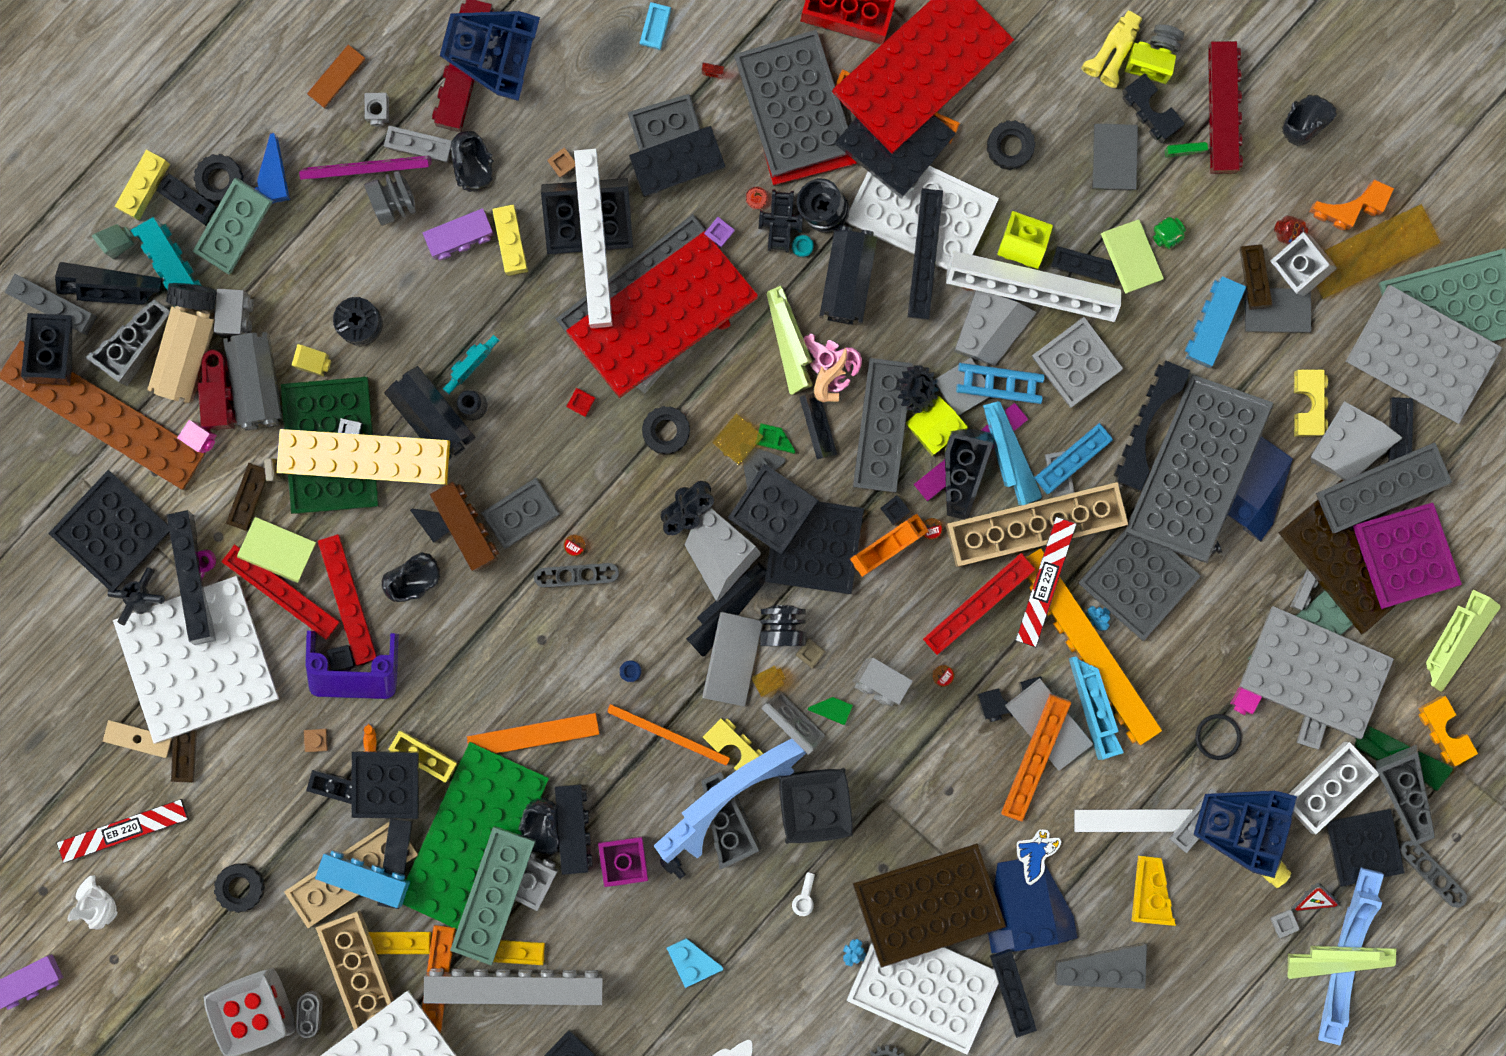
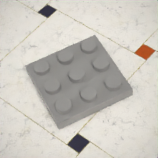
(1077, 362)

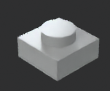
(1284, 923)

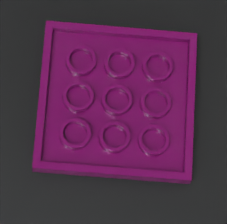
(1407, 555)

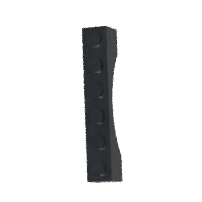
(1134, 467)
(193, 598)

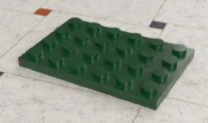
(319, 408)

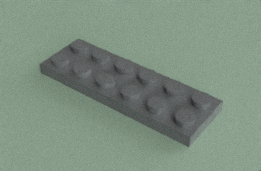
(881, 427)
(1383, 487)

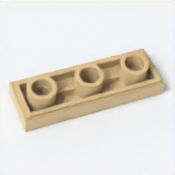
(125, 736)

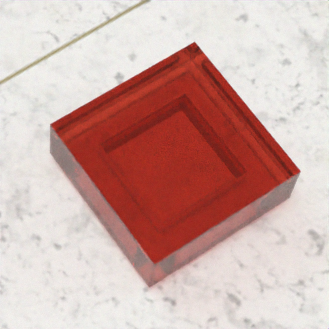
(712, 70)

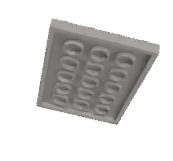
(1423, 354)
(1316, 672)

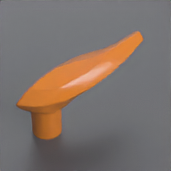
(369, 738)

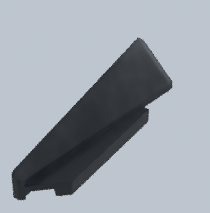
(104, 284)
(732, 603)

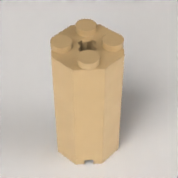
(181, 353)

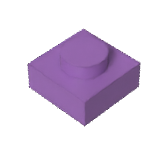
(719, 232)

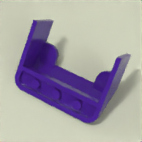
(377, 684)

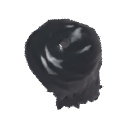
(1308, 119)
(471, 161)
(411, 578)
(540, 824)

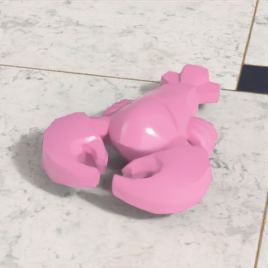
(828, 357)

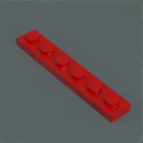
(282, 594)
(347, 599)
(979, 603)

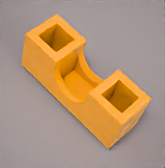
(1436, 715)

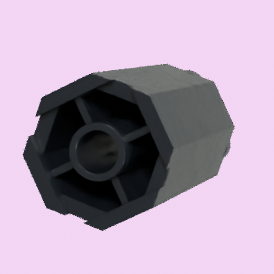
(848, 275)
(428, 411)

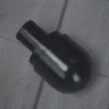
(673, 867)

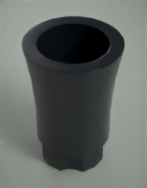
(475, 412)

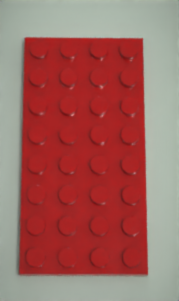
(921, 68)
(663, 314)

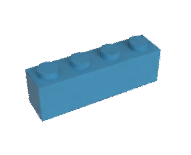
(1215, 321)
(362, 880)

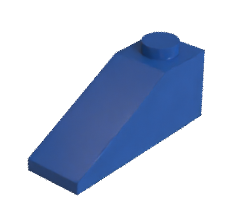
(272, 175)

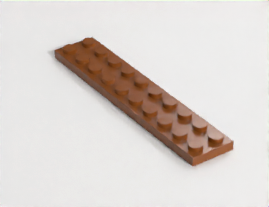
(110, 422)

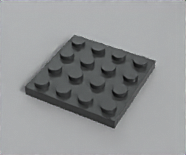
(1138, 582)

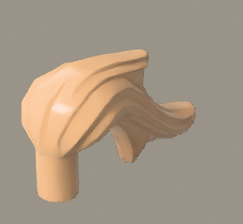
(826, 376)

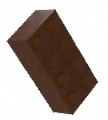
(464, 527)

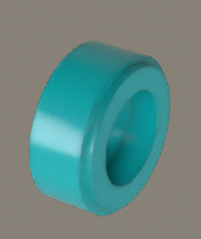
(802, 246)

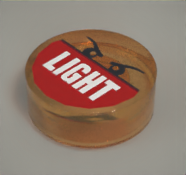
(935, 528)
(574, 545)
(943, 676)

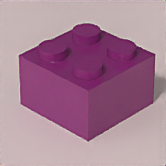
(623, 861)

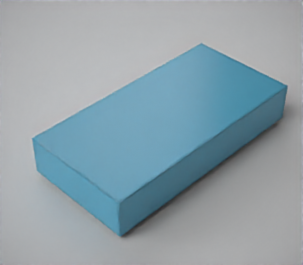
(655, 26)

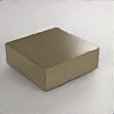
(271, 471)
(810, 653)

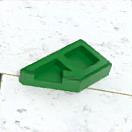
(1185, 149)
(775, 439)
(832, 709)

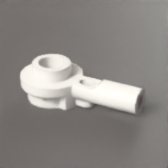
(803, 904)

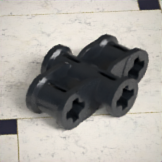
(780, 221)
(684, 509)

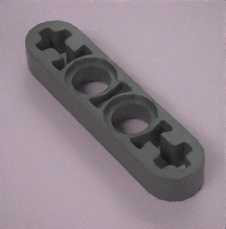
(576, 575)
(1431, 875)

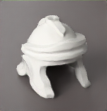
(93, 905)

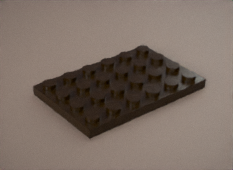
(1336, 565)
(928, 905)

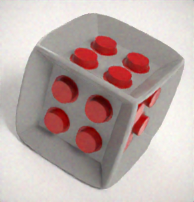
(249, 1013)

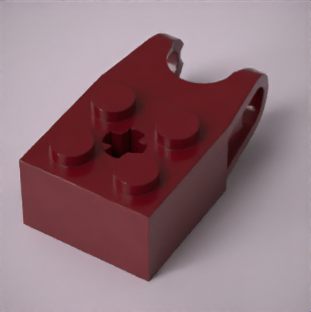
(216, 394)

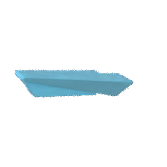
(1010, 457)
(1096, 709)

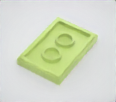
(1132, 256)
(276, 549)

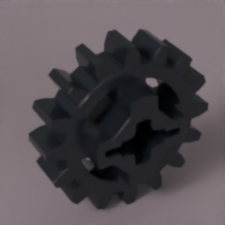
(917, 389)

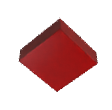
(580, 402)

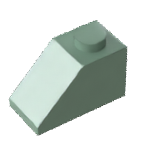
(114, 240)

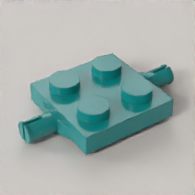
(464, 368)

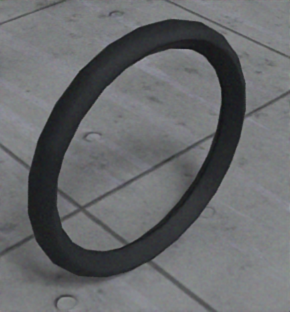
(1203, 722)

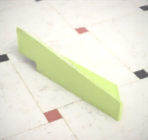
(1460, 637)
(1335, 959)

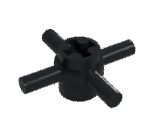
(136, 597)

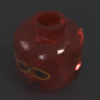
(1289, 229)

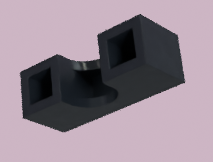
(1161, 124)
(992, 703)

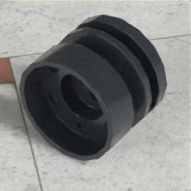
(815, 197)
(368, 328)
(783, 626)

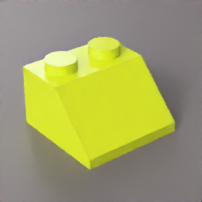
(1154, 63)
(1025, 240)
(935, 425)

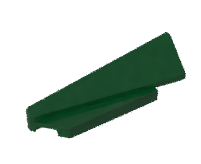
(1379, 746)

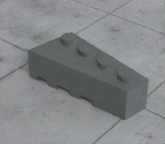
(132, 344)
(1406, 787)
(731, 828)
(1110, 968)

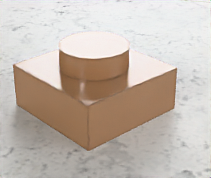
(562, 163)
(315, 740)

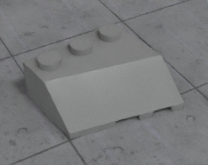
(991, 327)
(1353, 443)
(719, 552)

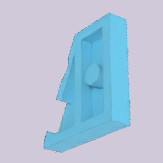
(692, 962)

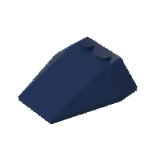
(491, 48)
(1261, 489)
(1248, 827)
(1032, 913)

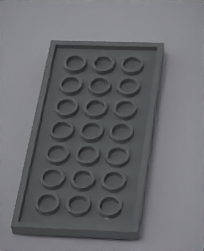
(1199, 468)

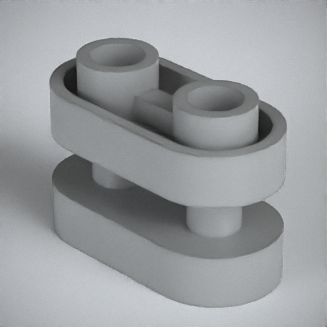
(309, 1014)

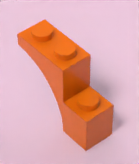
(1344, 215)
(889, 545)

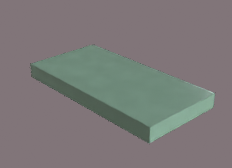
(232, 226)

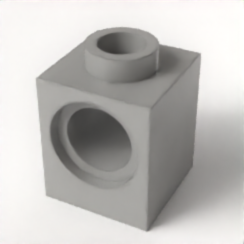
(372, 100)

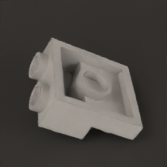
(536, 881)

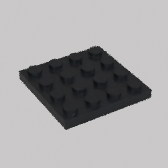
(907, 163)
(110, 531)
(820, 551)

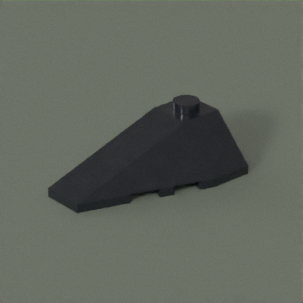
(964, 467)

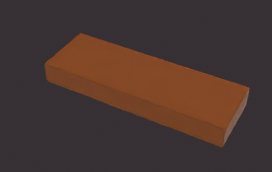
(336, 76)

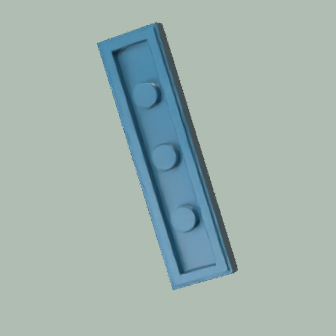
(1073, 458)

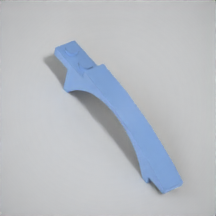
(692, 829)
(1358, 918)

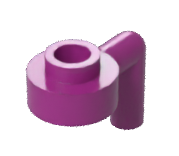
(205, 567)

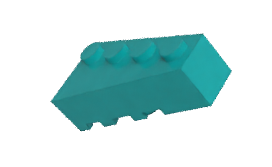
(164, 253)

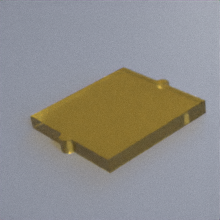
(737, 439)

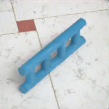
(1011, 375)

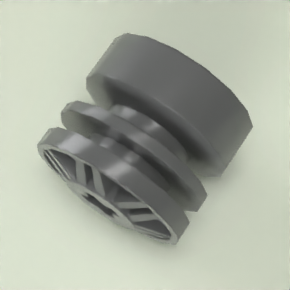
(390, 198)

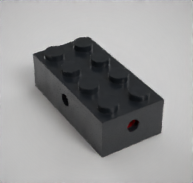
(677, 161)

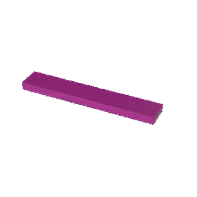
(365, 167)
(935, 479)

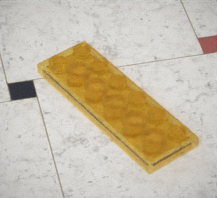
(1378, 249)

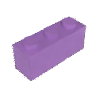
(458, 234)
(28, 981)

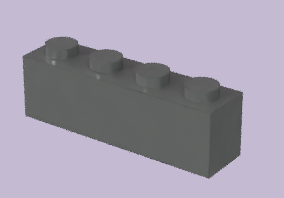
(49, 303)

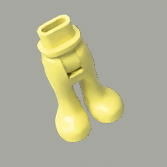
(1121, 38)

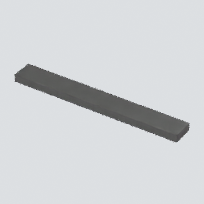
(639, 266)

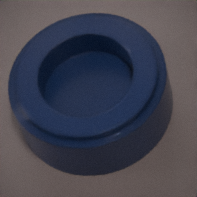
(630, 671)

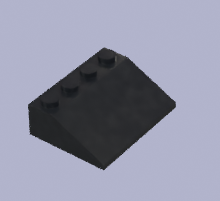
(563, 217)

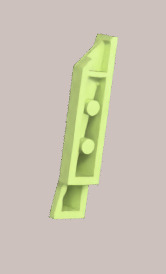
(790, 342)

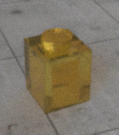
(769, 680)

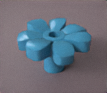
(1098, 617)
(854, 952)

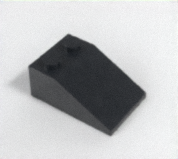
(47, 349)

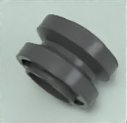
(1167, 37)

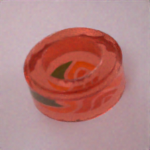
(756, 197)

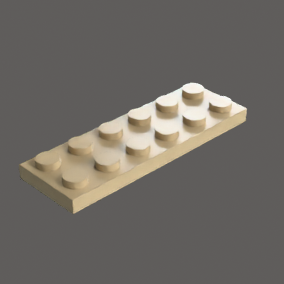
(318, 899)

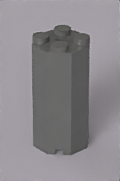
(253, 380)

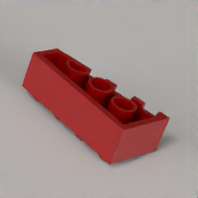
(854, 18)

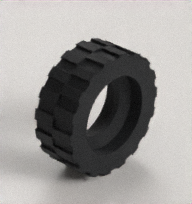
(1010, 128)
(204, 169)
(191, 296)
(677, 418)
(222, 887)

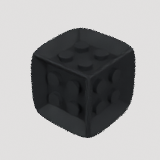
(815, 806)

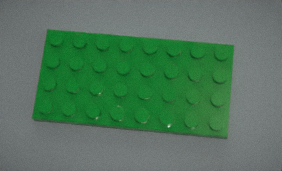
(481, 795)

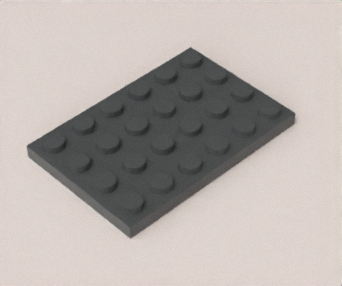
(793, 102)

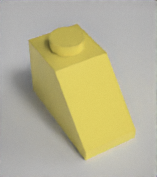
(311, 360)

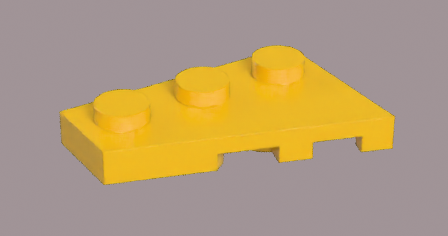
(1150, 893)

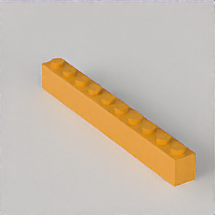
(1091, 650)

